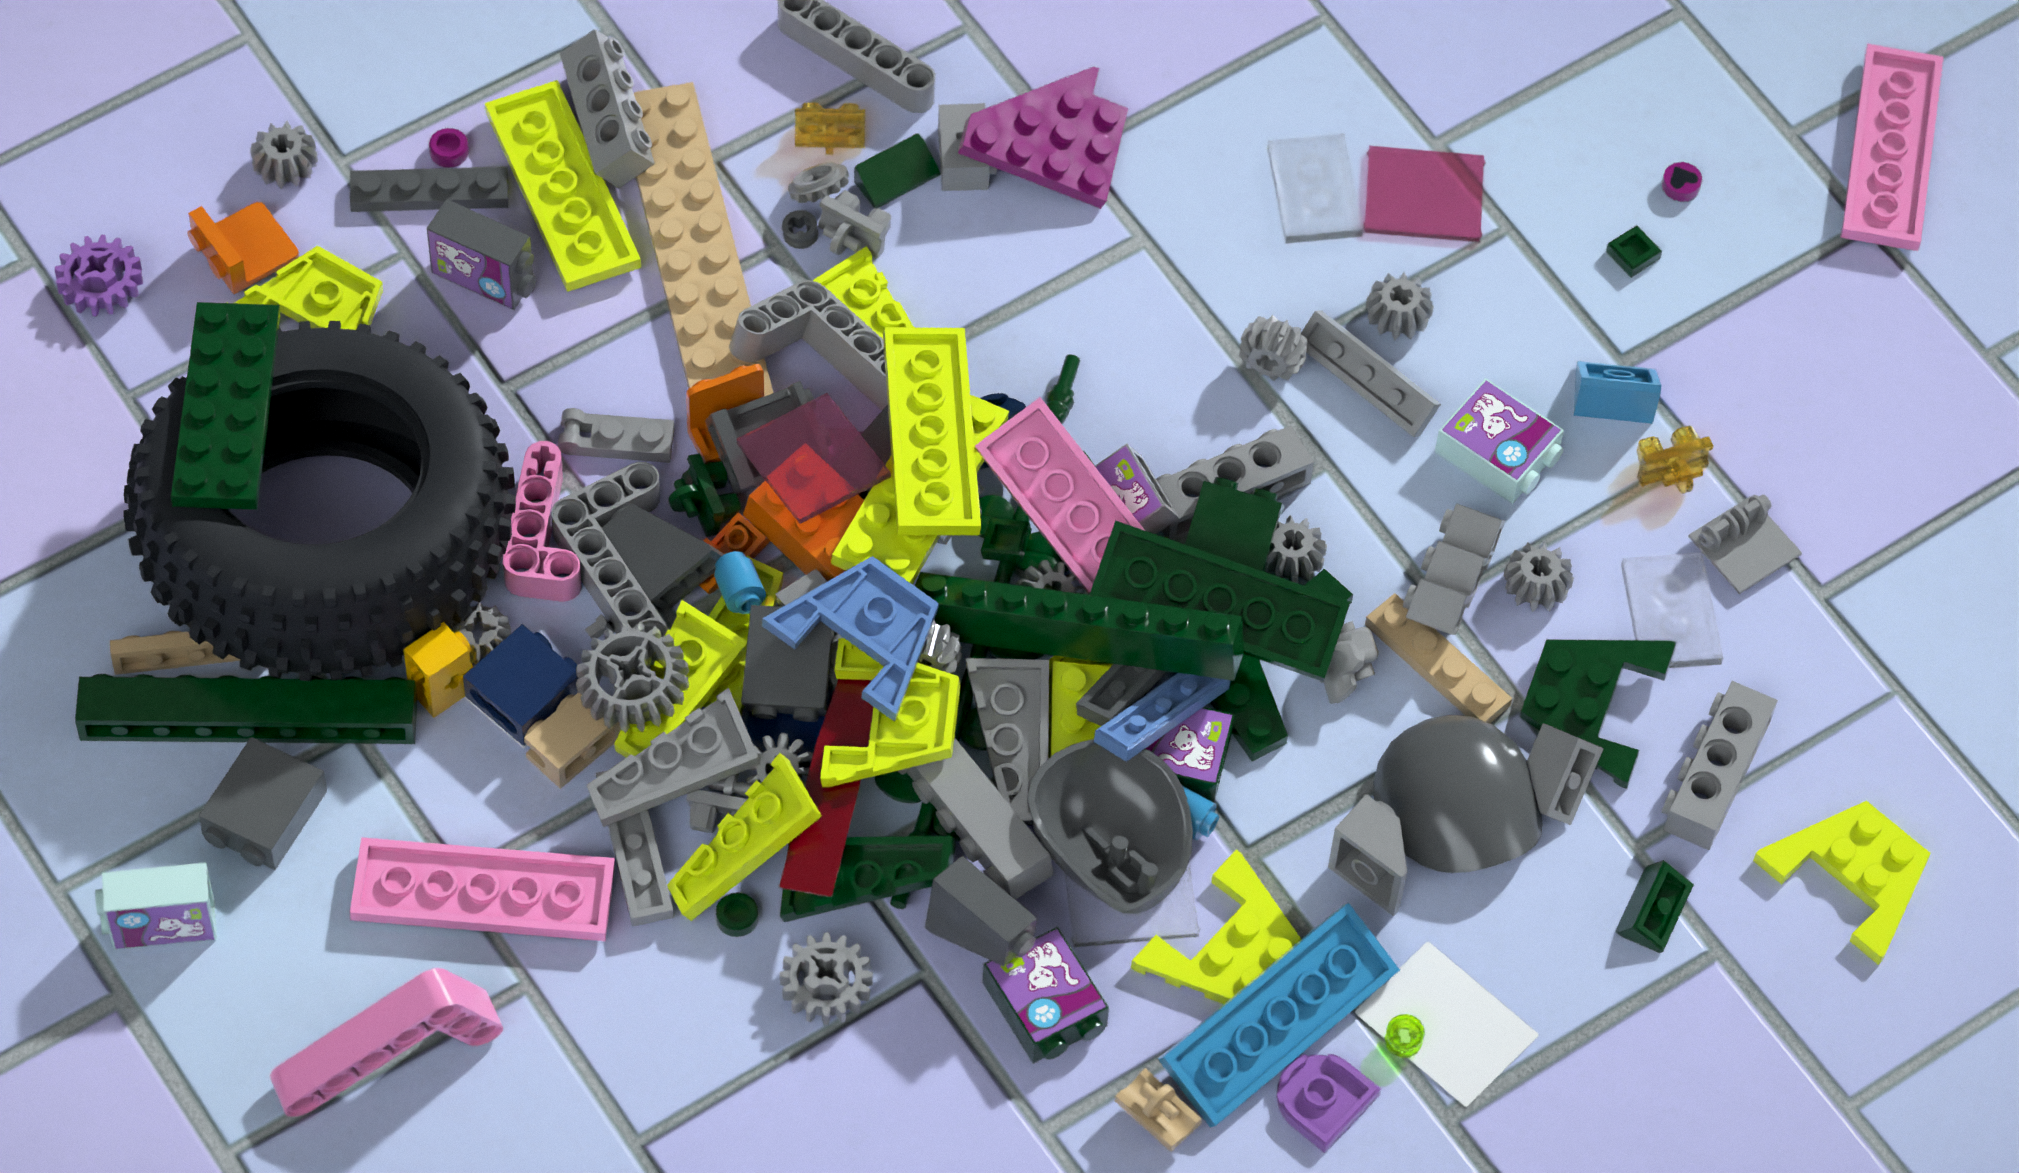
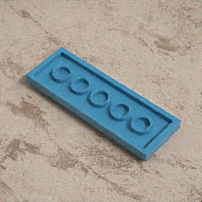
(1278, 1015)

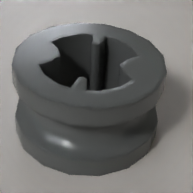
(801, 239)

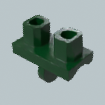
(698, 494)

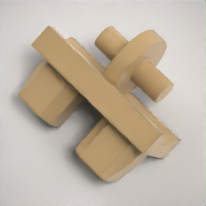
(1158, 1109)

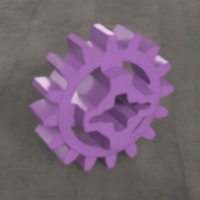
(98, 275)

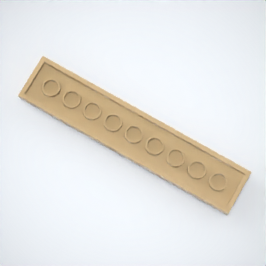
(691, 234)

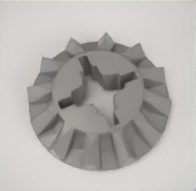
(818, 182)
(495, 627)

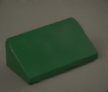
(895, 171)
(1655, 906)

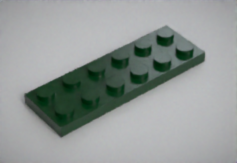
(226, 406)
(1280, 618)

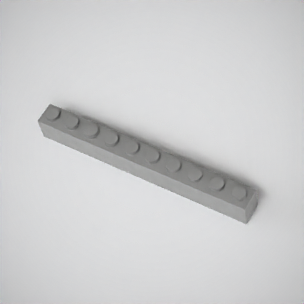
(965, 800)

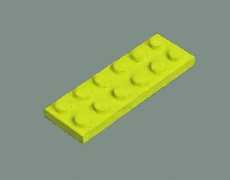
(561, 186)
(931, 431)
(874, 526)

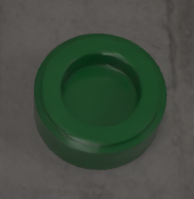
(737, 914)

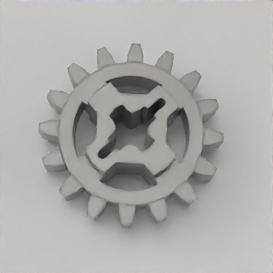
(826, 995)

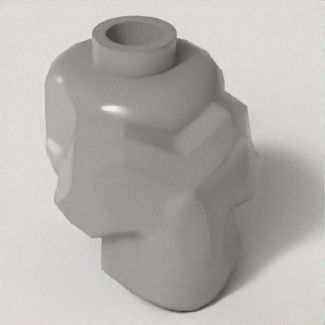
(1350, 662)

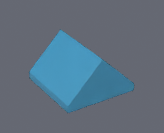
(1616, 392)

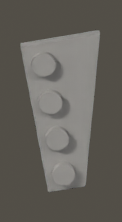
(1014, 722)
(693, 755)

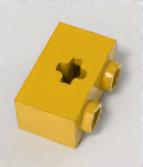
(438, 667)

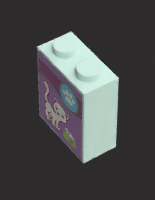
(1500, 441)
(157, 906)

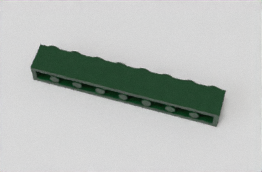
(1087, 626)
(245, 708)

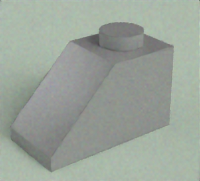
(1561, 771)

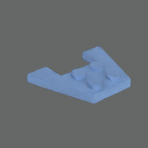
(874, 613)

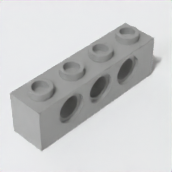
(607, 108)
(1279, 449)
(1699, 818)

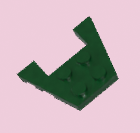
(1577, 686)

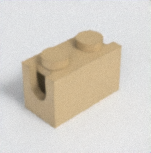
(568, 741)

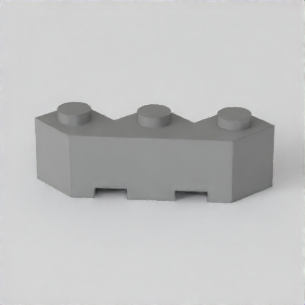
(1453, 569)

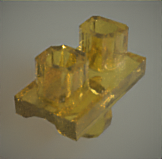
(830, 127)
(1674, 464)

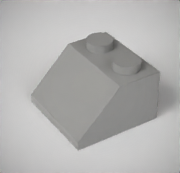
(1371, 853)

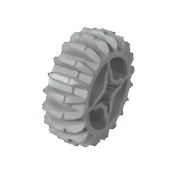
(637, 697)

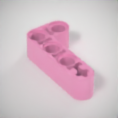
(536, 519)

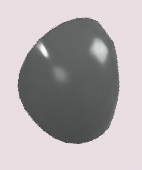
(1459, 794)
(1113, 823)

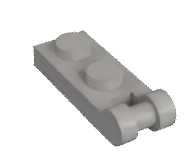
(616, 436)

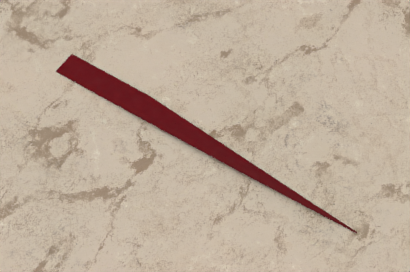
(818, 850)

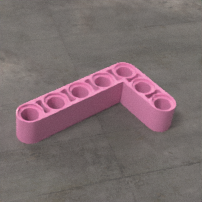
(383, 1032)

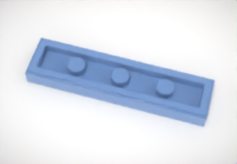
(1158, 713)

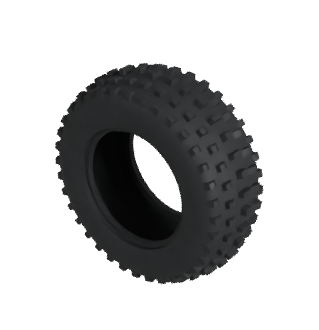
(353, 598)

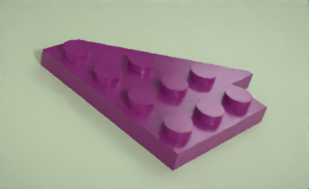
(1052, 137)

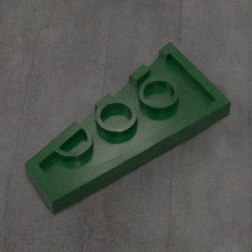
(1256, 717)
(875, 870)

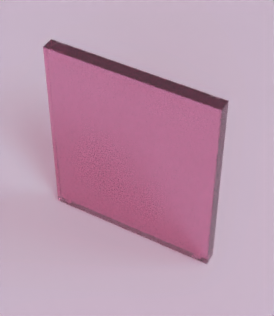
(1424, 194)
(813, 458)

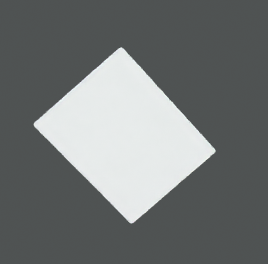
(1466, 1028)

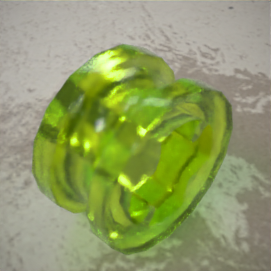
(1415, 1030)

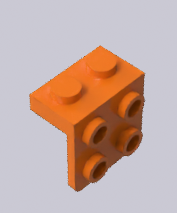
(242, 245)
(713, 395)

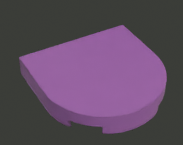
(1323, 1097)

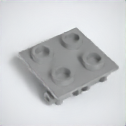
(1745, 543)

